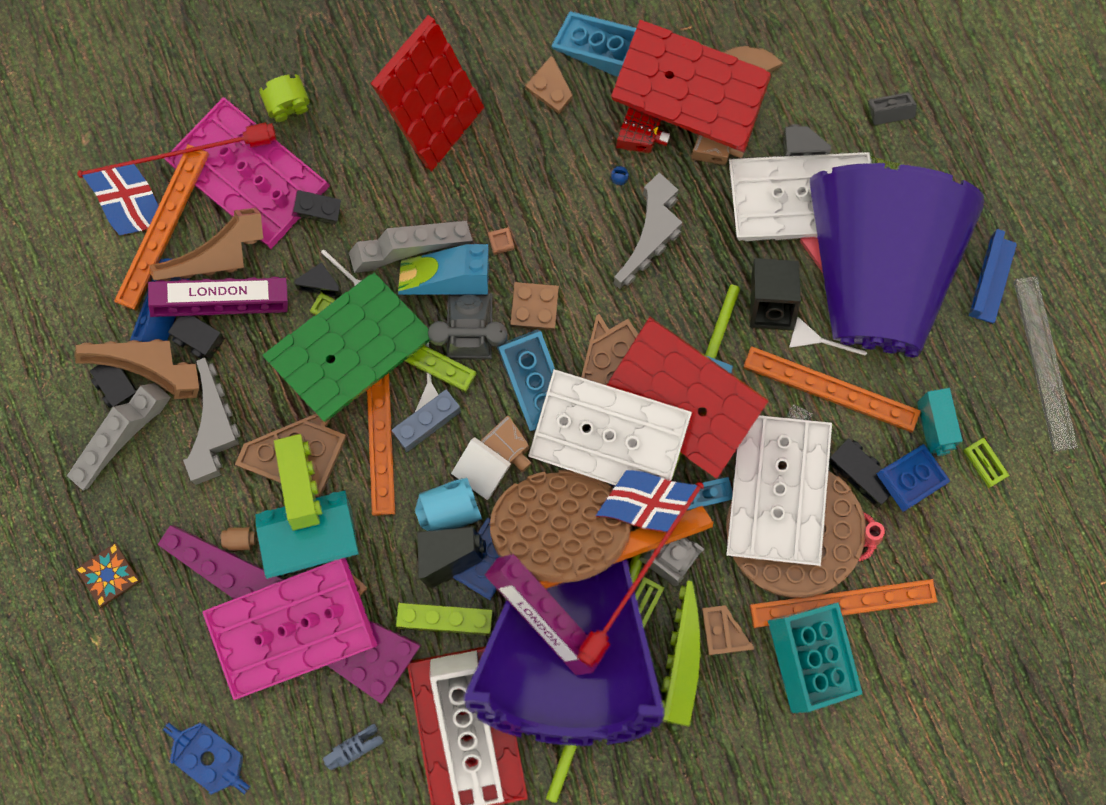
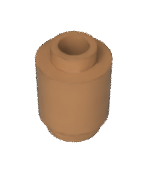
(238, 538)

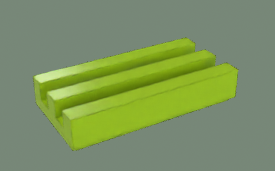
(986, 478)
(652, 585)

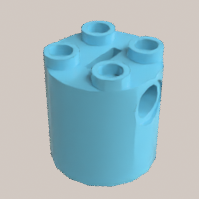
(447, 506)

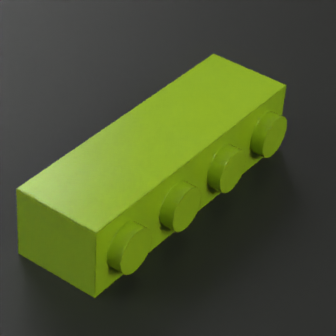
(297, 482)
(444, 619)

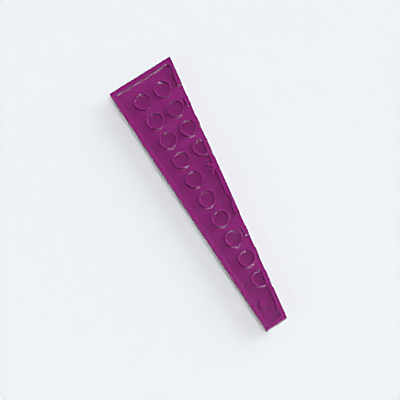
(371, 671)

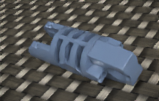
(353, 748)

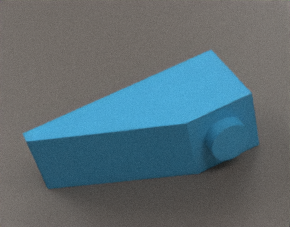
(713, 493)

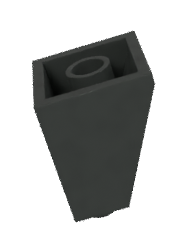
(774, 294)
(448, 553)

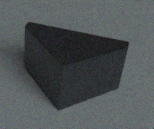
(318, 281)

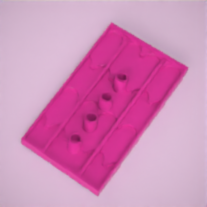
(247, 176)
(289, 628)

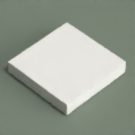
(481, 467)

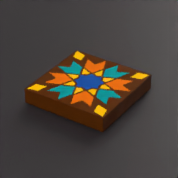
(108, 575)

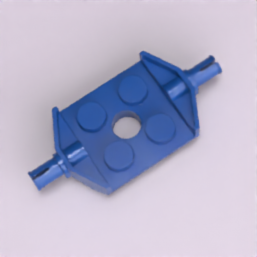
(188, 753)

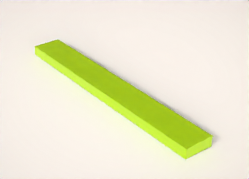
(423, 359)

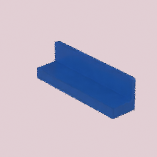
(992, 278)
(153, 328)

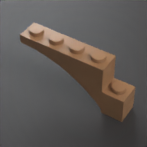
(218, 254)
(147, 359)

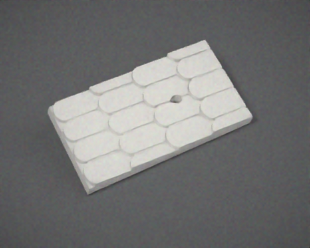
(775, 193)
(622, 435)
(775, 509)

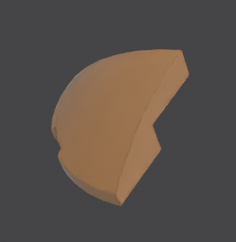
(756, 57)

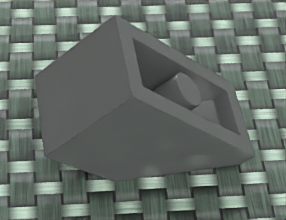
(803, 141)

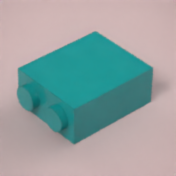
(939, 421)

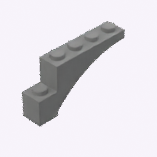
(658, 229)
(406, 242)
(215, 429)
(116, 431)

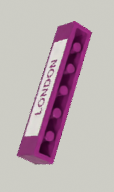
(217, 296)
(539, 610)

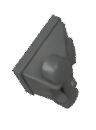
(469, 328)

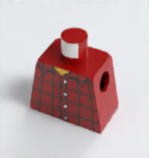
(641, 132)

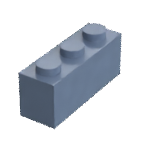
(426, 420)

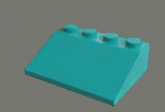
(293, 550)
(815, 658)

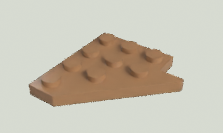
(607, 349)
(325, 445)

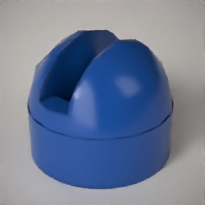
(619, 179)

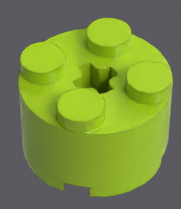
(284, 97)

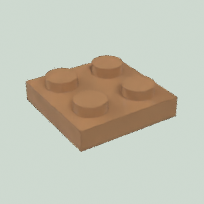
(534, 306)

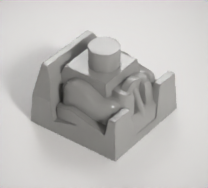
(673, 559)

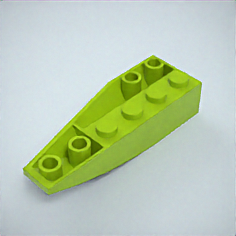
(684, 662)

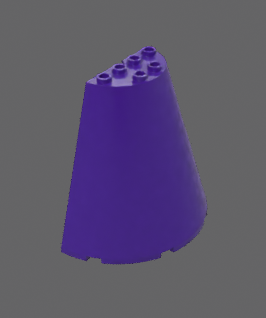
(890, 249)
(532, 691)

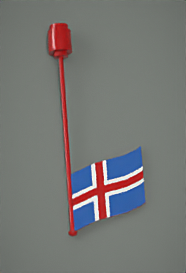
(127, 194)
(647, 504)

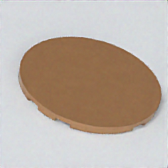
(555, 527)
(840, 549)

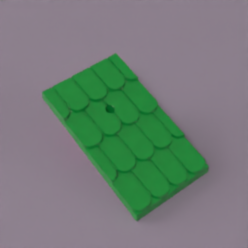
(348, 346)

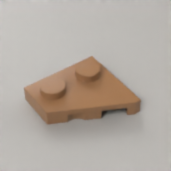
(550, 86)
(723, 632)

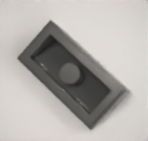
(892, 108)

